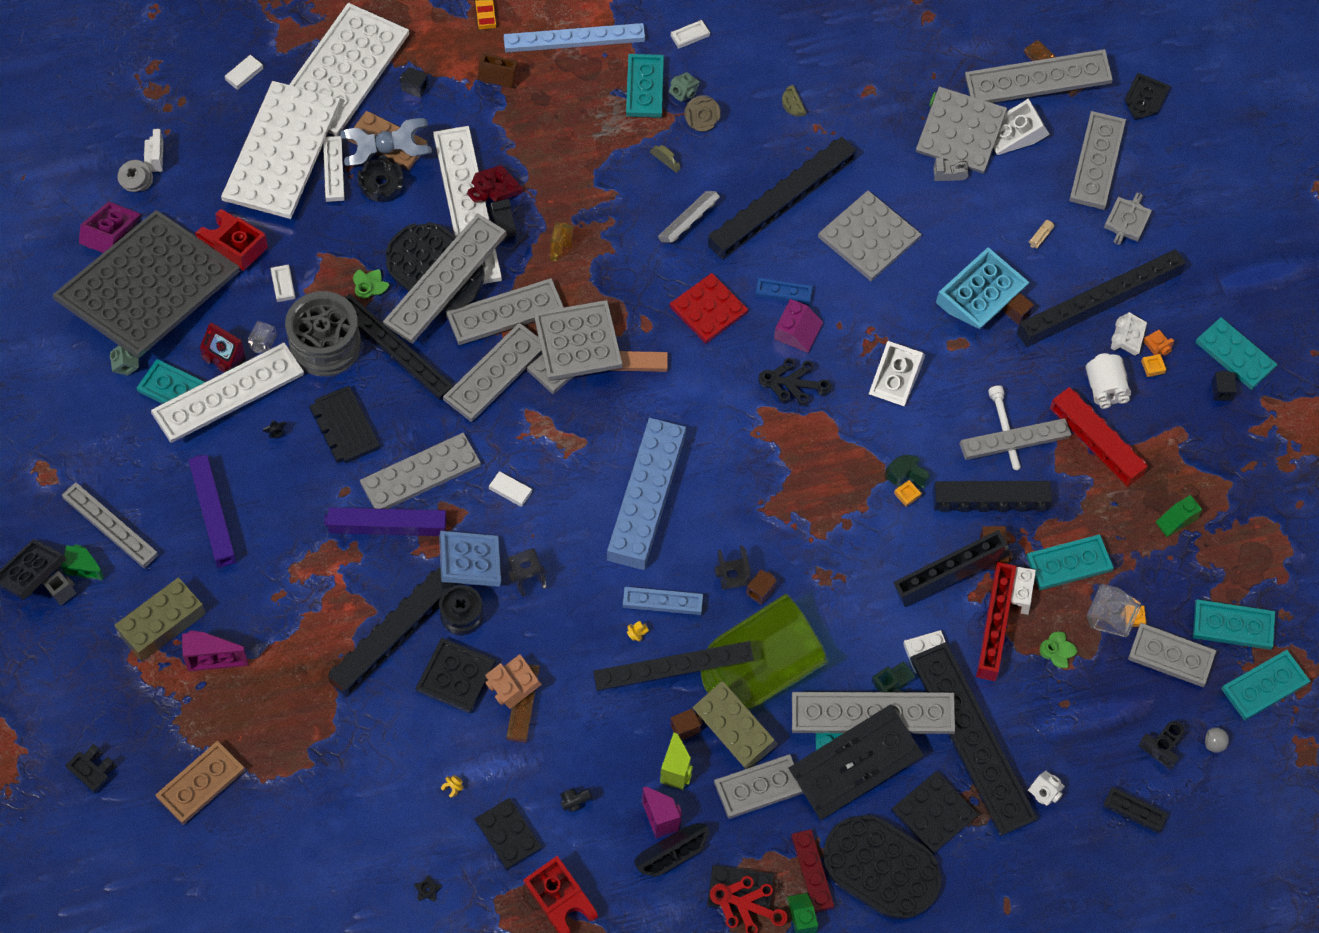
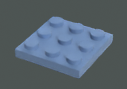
(469, 558)

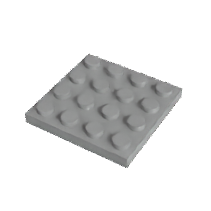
(961, 129)
(869, 235)
(577, 340)

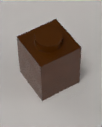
(1018, 308)
(761, 586)
(686, 724)

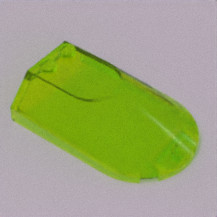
(782, 651)

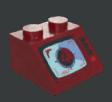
(222, 348)

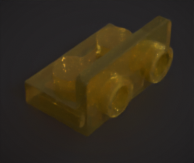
(561, 238)

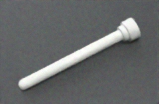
(996, 394)

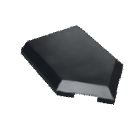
(1145, 96)

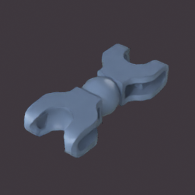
(386, 142)

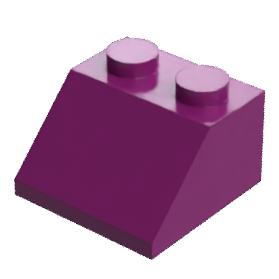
(798, 326)
(661, 812)

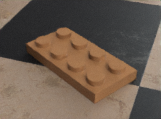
(374, 125)
(200, 782)

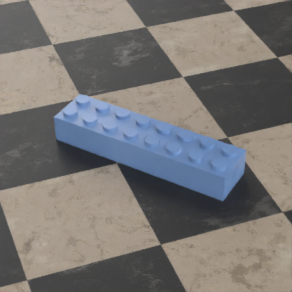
(646, 494)

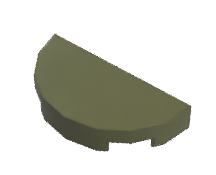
(792, 102)
(665, 156)

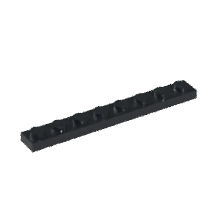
(400, 351)
(673, 666)

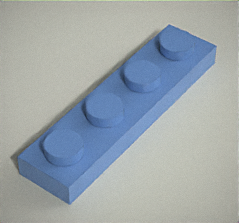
(662, 600)

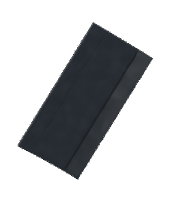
(855, 762)

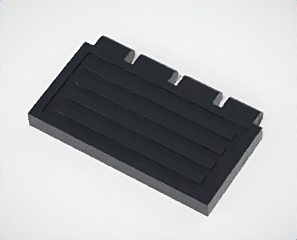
(344, 425)

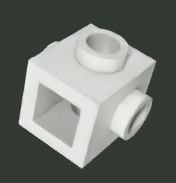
(1047, 788)

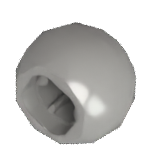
(1216, 740)

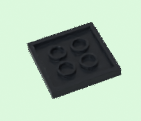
(30, 568)
(455, 675)
(934, 812)

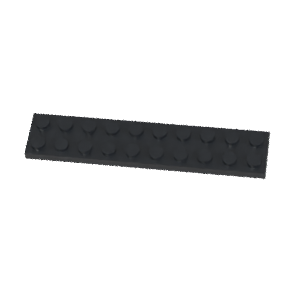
(976, 742)

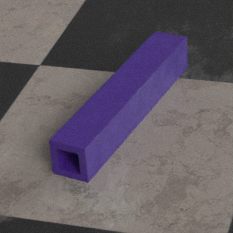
(212, 511)
(385, 521)

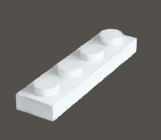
(333, 169)

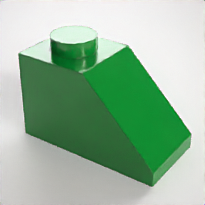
(1179, 516)
(80, 563)
(802, 913)

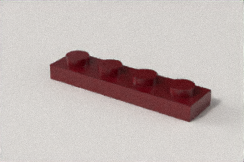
(812, 870)

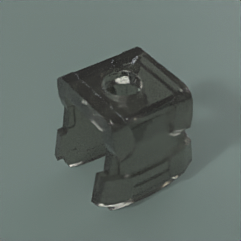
(740, 566)
(518, 573)

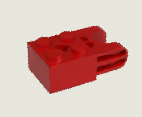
(234, 239)
(560, 902)

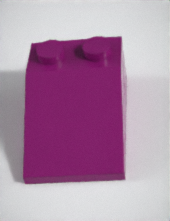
(107, 226)
(209, 652)

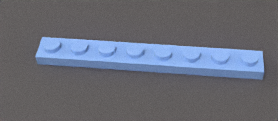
(574, 37)

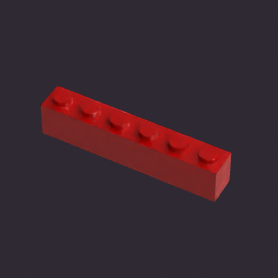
(1099, 437)
(996, 621)

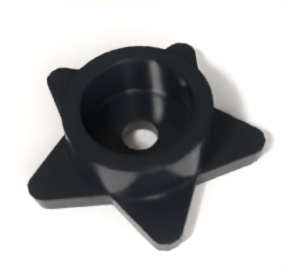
(275, 429)
(427, 883)

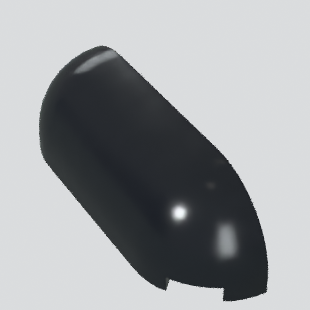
(672, 850)

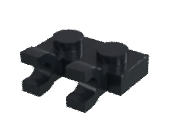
(88, 772)

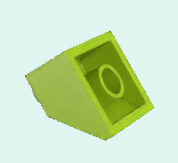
(676, 766)

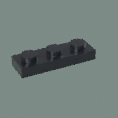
(1135, 810)

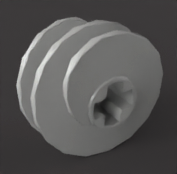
(135, 176)

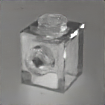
(262, 337)

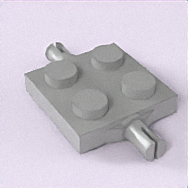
(1128, 218)

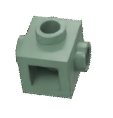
(683, 86)
(123, 361)

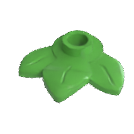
(369, 282)
(1060, 649)

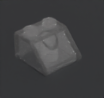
(1113, 611)

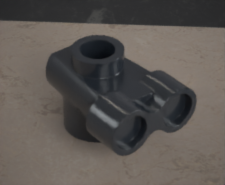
(572, 800)

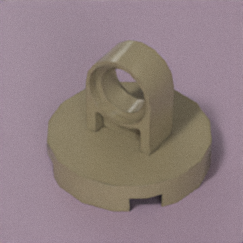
(702, 113)

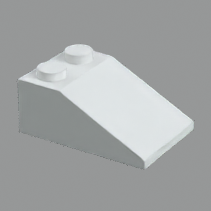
(1020, 128)
(896, 373)

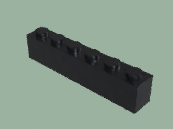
(992, 496)
(951, 568)

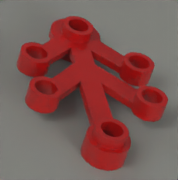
(744, 903)

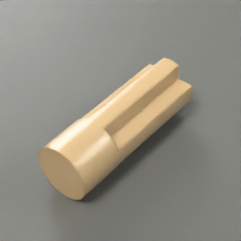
(1041, 234)

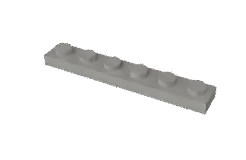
(1015, 439)
(110, 525)

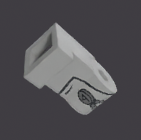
(950, 170)

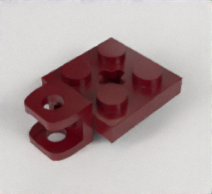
(486, 185)

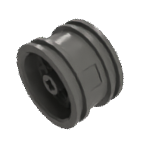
(323, 347)

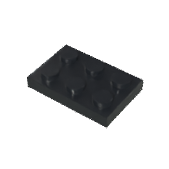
(508, 834)
(730, 875)

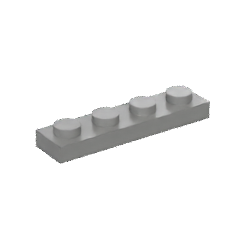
(691, 214)

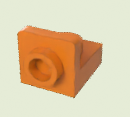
(1158, 343)

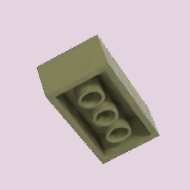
(160, 619)
(735, 725)

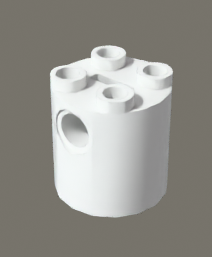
(1108, 380)

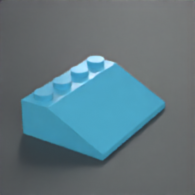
(981, 289)

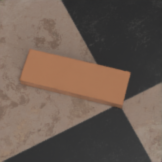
(643, 361)

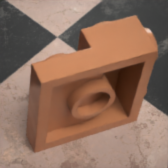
(512, 681)

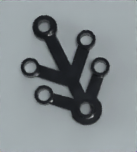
(793, 382)

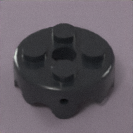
(380, 169)

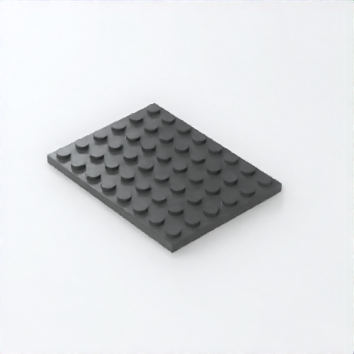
(146, 283)

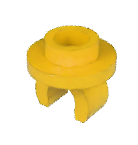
(636, 630)
(455, 784)

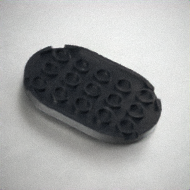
(416, 250)
(882, 867)

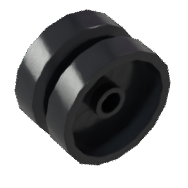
(461, 610)

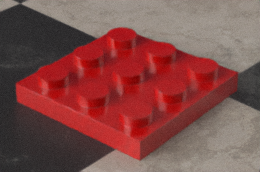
(708, 308)

